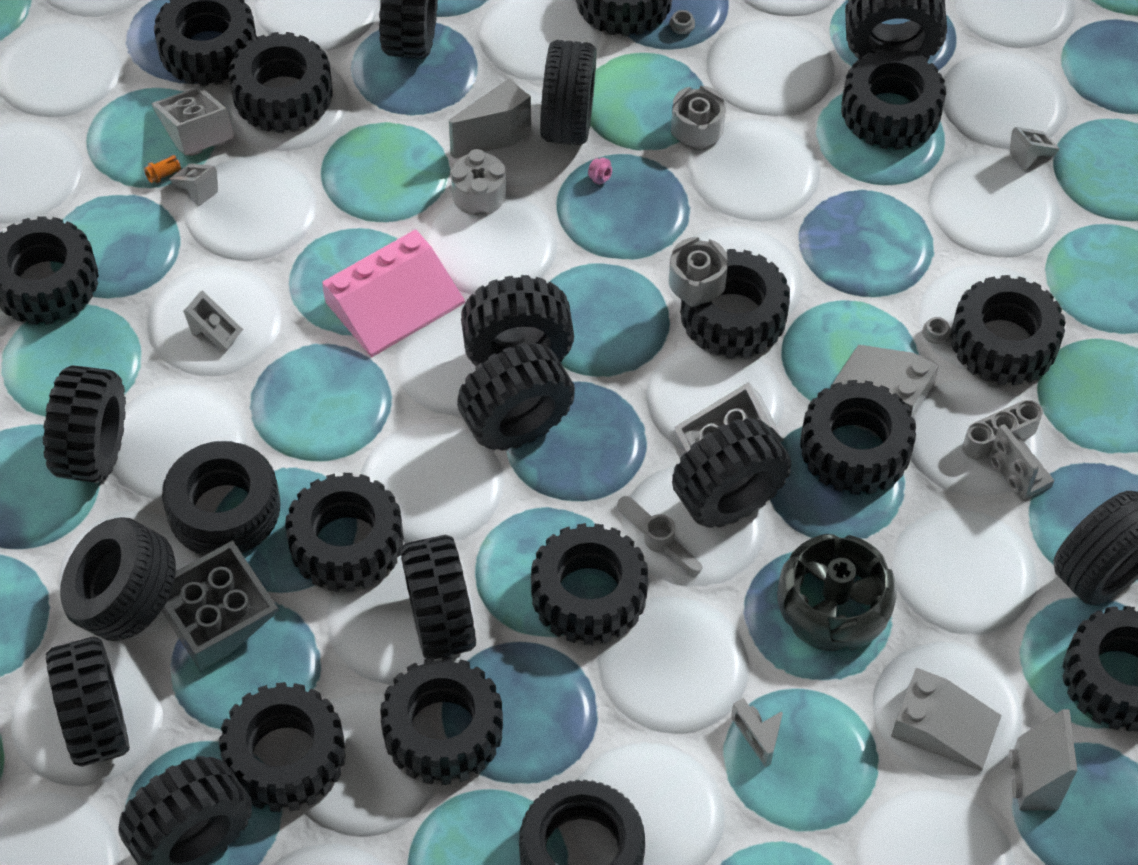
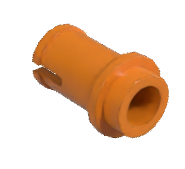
(161, 169)

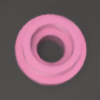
(600, 170)

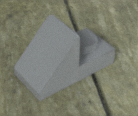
(1029, 144)
(199, 181)
(210, 319)
(759, 735)

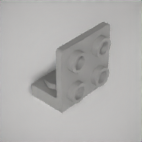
(1019, 465)

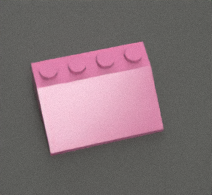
(392, 293)

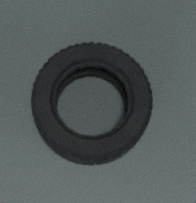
(1102, 551)
(582, 801)

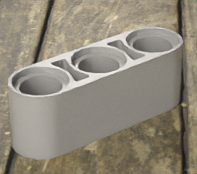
(1013, 417)

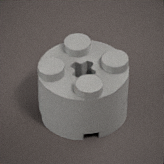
(698, 117)
(478, 183)
(698, 270)

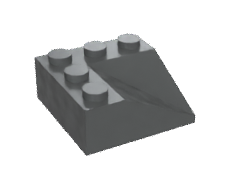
(217, 605)

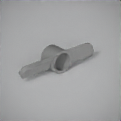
(648, 523)

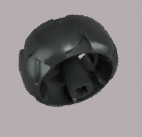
(836, 563)

